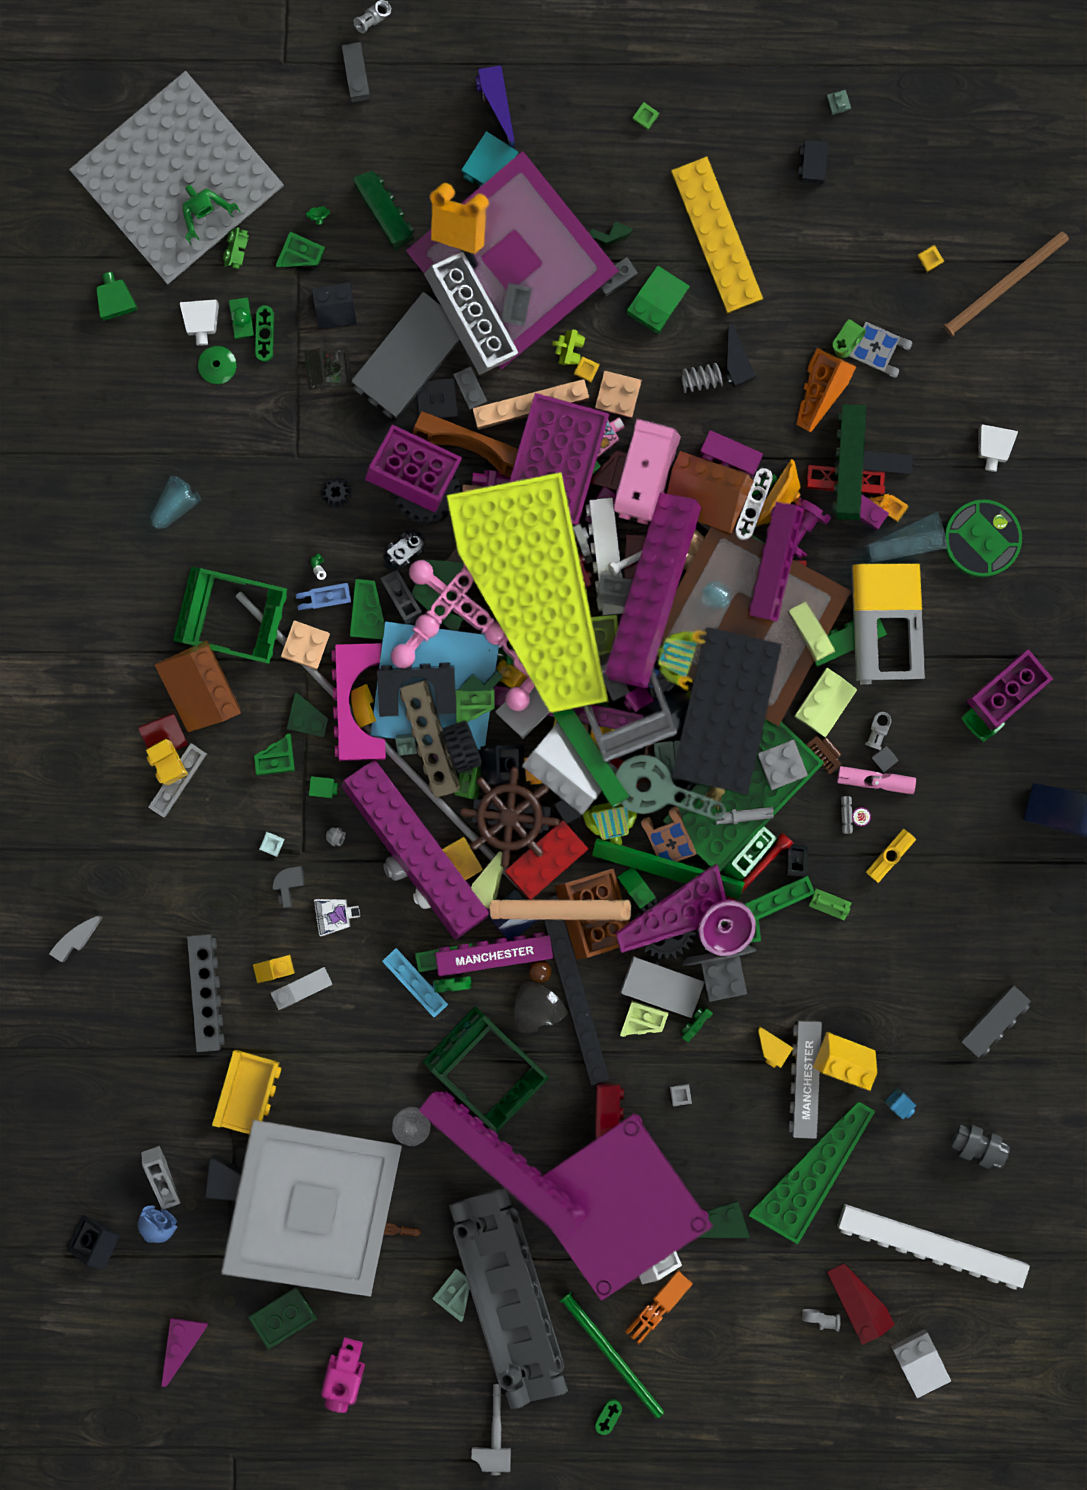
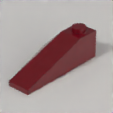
(864, 1309)

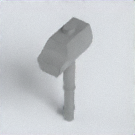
(494, 1458)

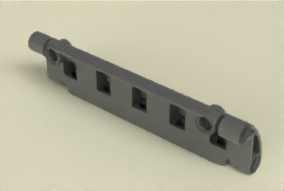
(508, 1297)

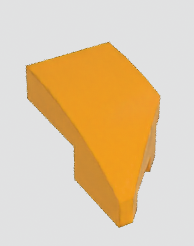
(892, 505)

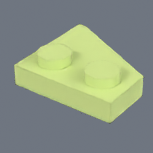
(643, 1019)

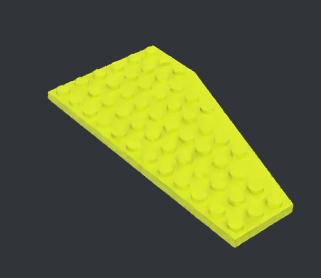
(529, 571)

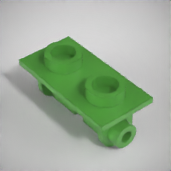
(236, 240)
(830, 904)

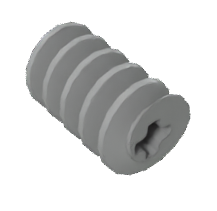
(701, 377)

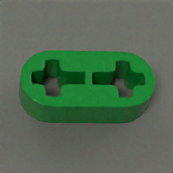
(612, 1419)

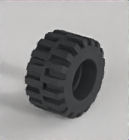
(461, 746)

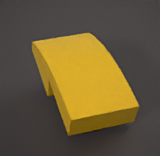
(361, 706)

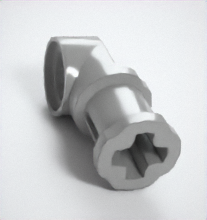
(377, 17)
(880, 730)
(824, 1321)

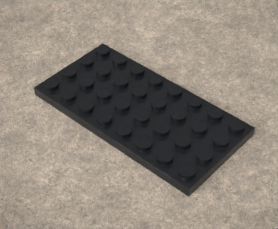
(726, 710)

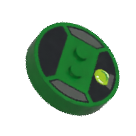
(983, 538)

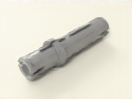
(745, 815)

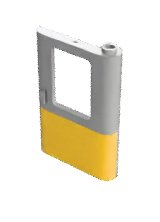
(886, 593)

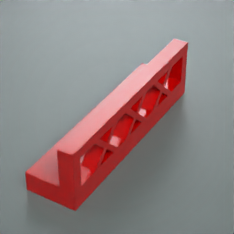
(829, 485)

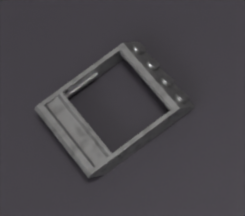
(637, 733)

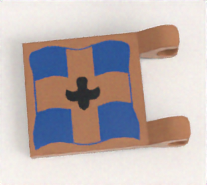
(671, 839)

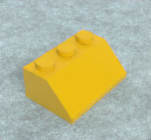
(847, 1061)

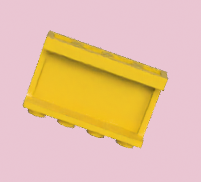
(246, 1091)

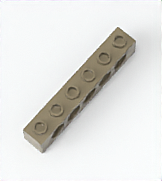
(421, 691)

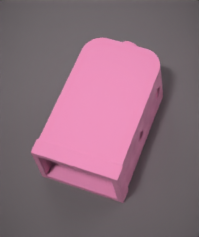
(646, 471)

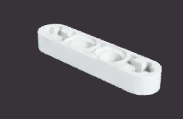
(754, 504)

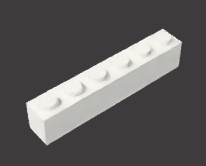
(605, 544)

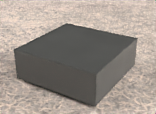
(885, 759)

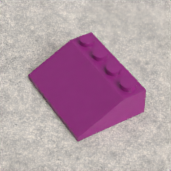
(413, 468)

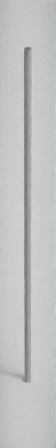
(388, 749)

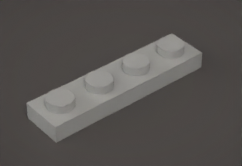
(169, 794)

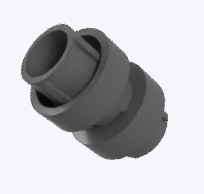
(987, 1149)

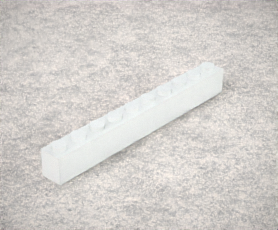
(934, 1246)

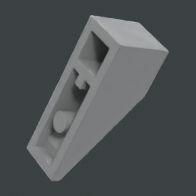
(301, 988)
(160, 1177)

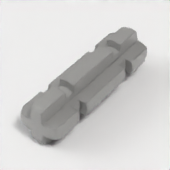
(847, 828)

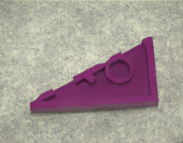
(181, 1340)

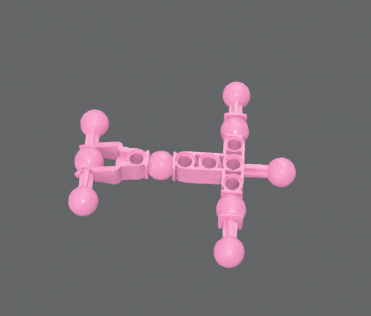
(428, 626)

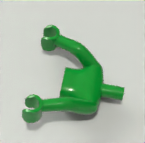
(201, 206)

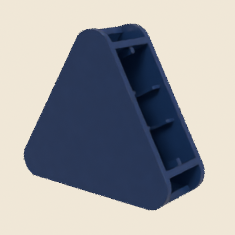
(1057, 809)

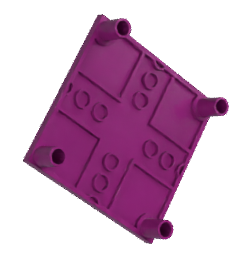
(632, 1207)

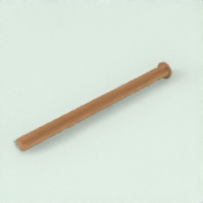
(1006, 283)

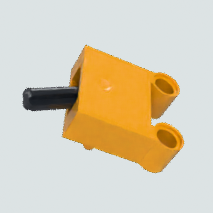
(458, 223)

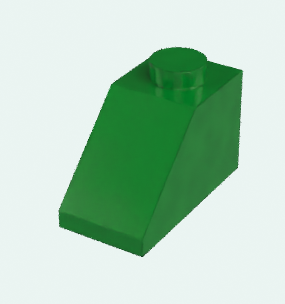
(636, 887)

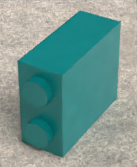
(487, 159)

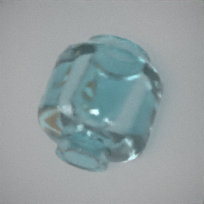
(716, 595)

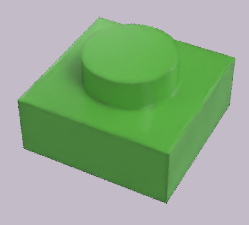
(645, 116)

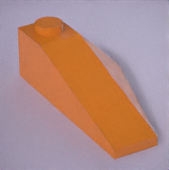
(826, 382)

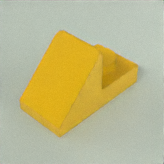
(511, 676)
(273, 969)

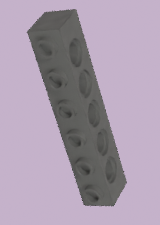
(203, 1041)

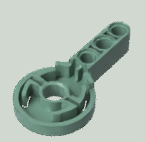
(661, 790)

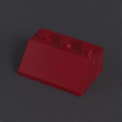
(608, 1107)

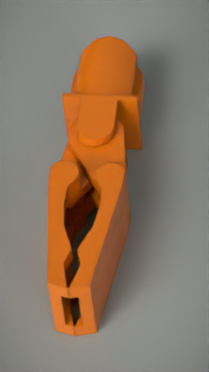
(666, 1299)

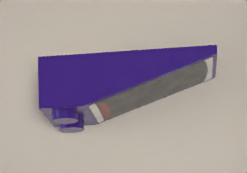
(492, 86)

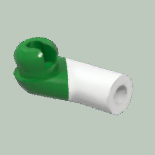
(317, 569)

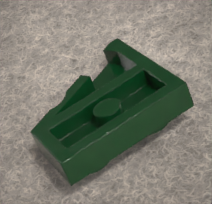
(306, 718)

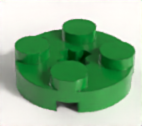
(452, 983)

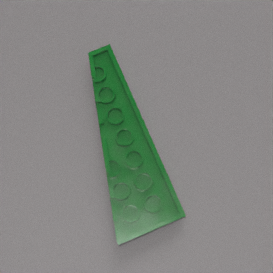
(802, 1190)

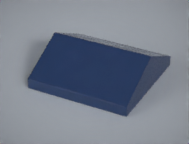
(512, 927)

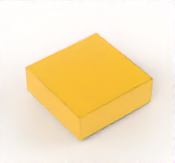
(930, 258)
(586, 369)

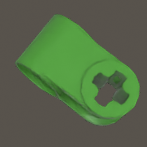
(849, 336)

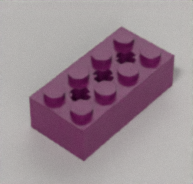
(1021, 691)

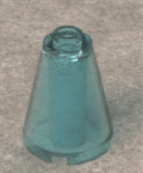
(173, 503)

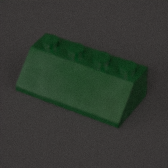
(383, 209)

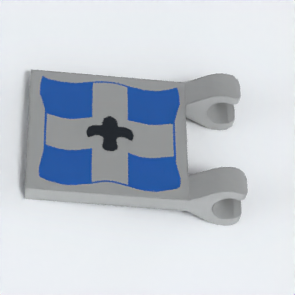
(878, 347)

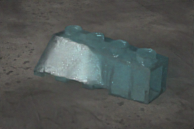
(915, 539)

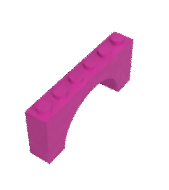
(352, 741)

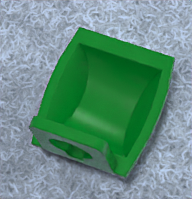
(978, 727)

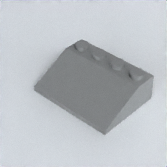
(563, 770)

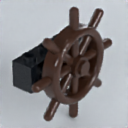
(510, 815)

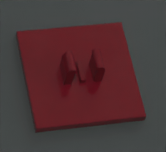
(162, 729)

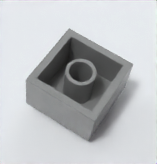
(782, 764)

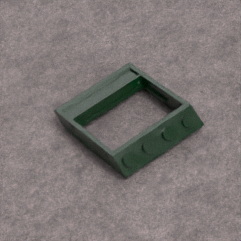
(455, 1048)

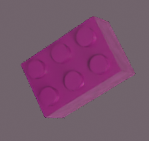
(730, 454)

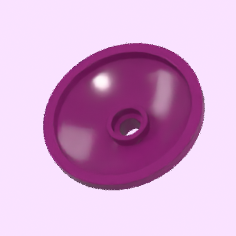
(731, 936)

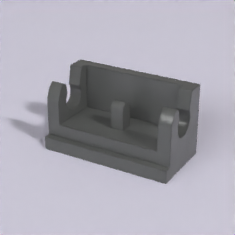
(516, 304)

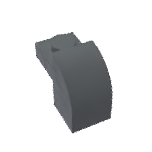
(284, 880)

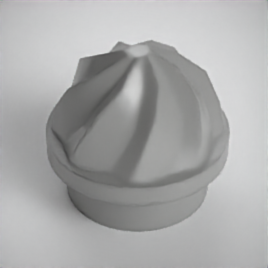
(335, 836)

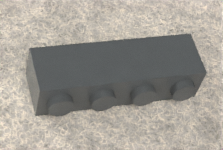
(995, 1021)

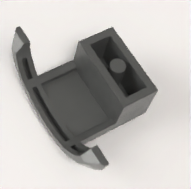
(722, 973)

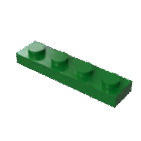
(780, 898)

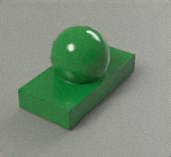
(241, 318)

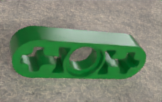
(259, 319)

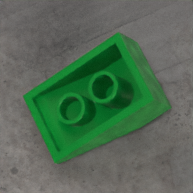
(657, 299)

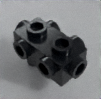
(400, 553)

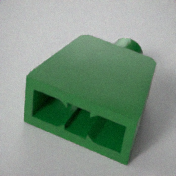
(114, 298)

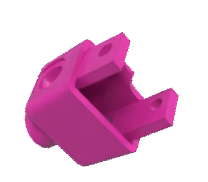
(343, 1370)

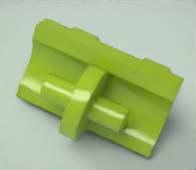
(566, 345)

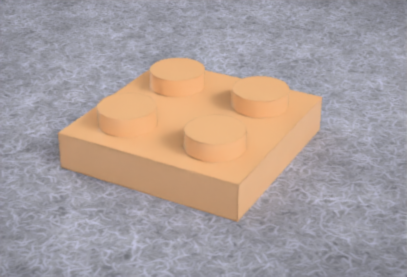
(618, 394)
(305, 645)

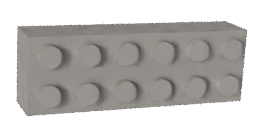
(471, 313)

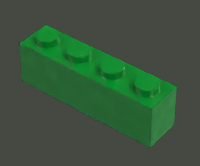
(844, 641)

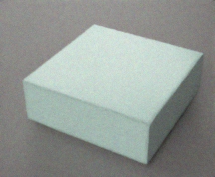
(272, 844)

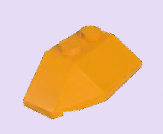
(784, 491)

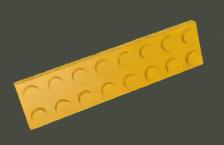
(717, 235)

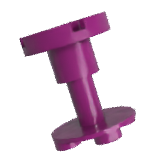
(809, 518)

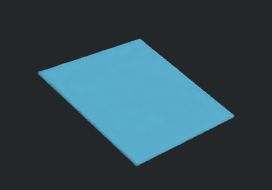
(462, 649)

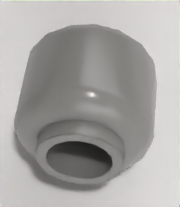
(393, 869)

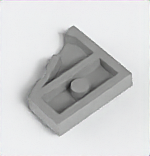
(581, 537)

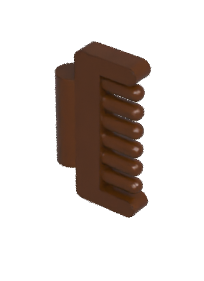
(829, 751)

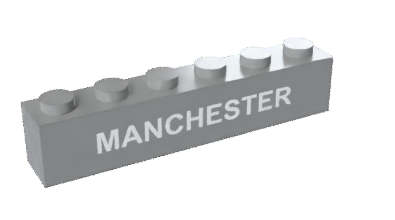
(806, 1079)

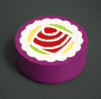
(861, 816)

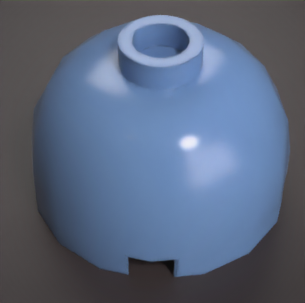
(156, 1225)

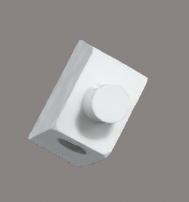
(200, 319)
(995, 445)

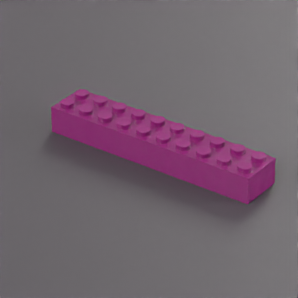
(653, 590)
(415, 849)
(503, 1164)

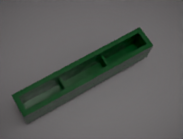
(850, 462)

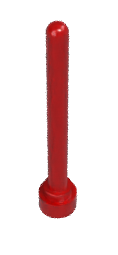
(783, 843)

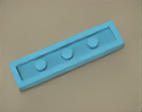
(415, 982)

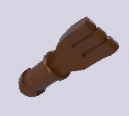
(392, 1229)

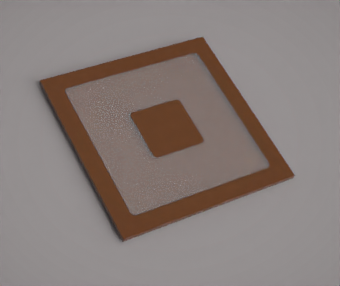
(736, 565)

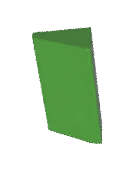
(468, 783)

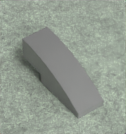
(75, 939)

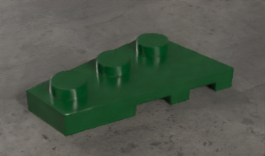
(726, 1222)

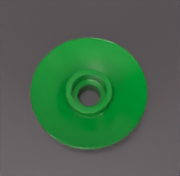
(219, 374)

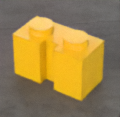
(167, 762)

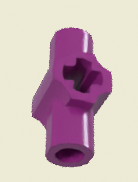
(489, 479)

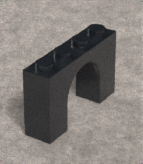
(440, 676)

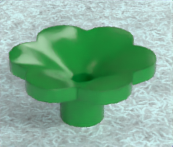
(318, 214)

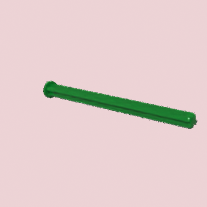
(612, 1355)

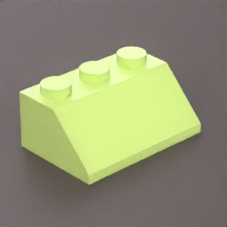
(825, 702)

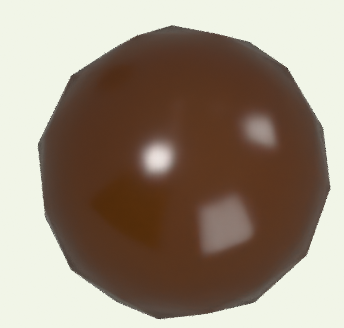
(540, 971)

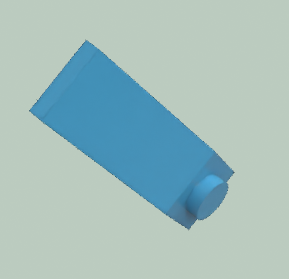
(900, 1104)

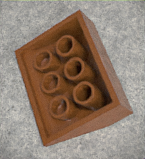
(715, 487)
(198, 687)
(592, 936)

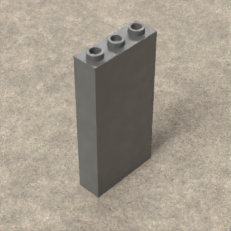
(407, 357)

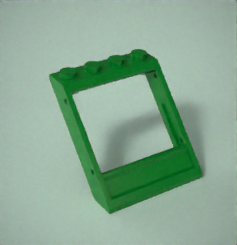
(196, 604)

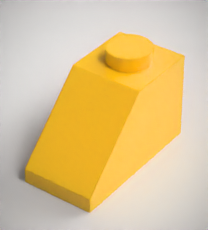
(773, 1048)

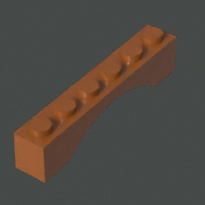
(446, 433)

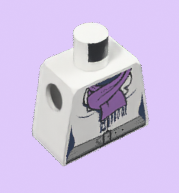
(334, 915)

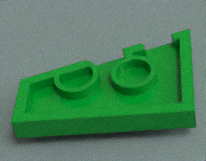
(367, 612)

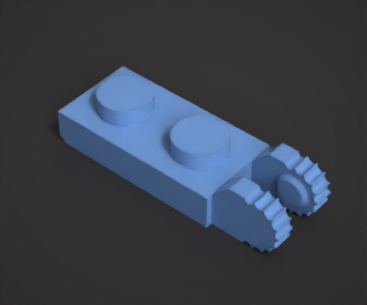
(326, 596)

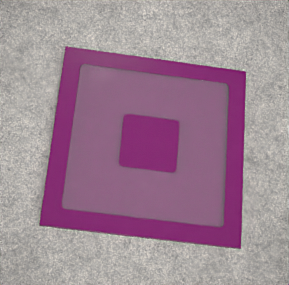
(532, 244)

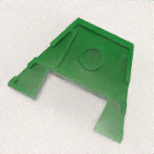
(446, 572)

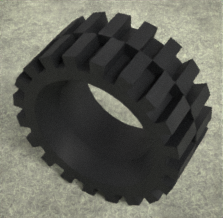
(421, 514)

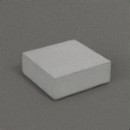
(680, 1095)

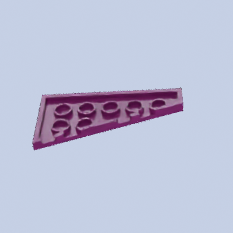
(675, 913)

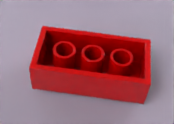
(559, 851)

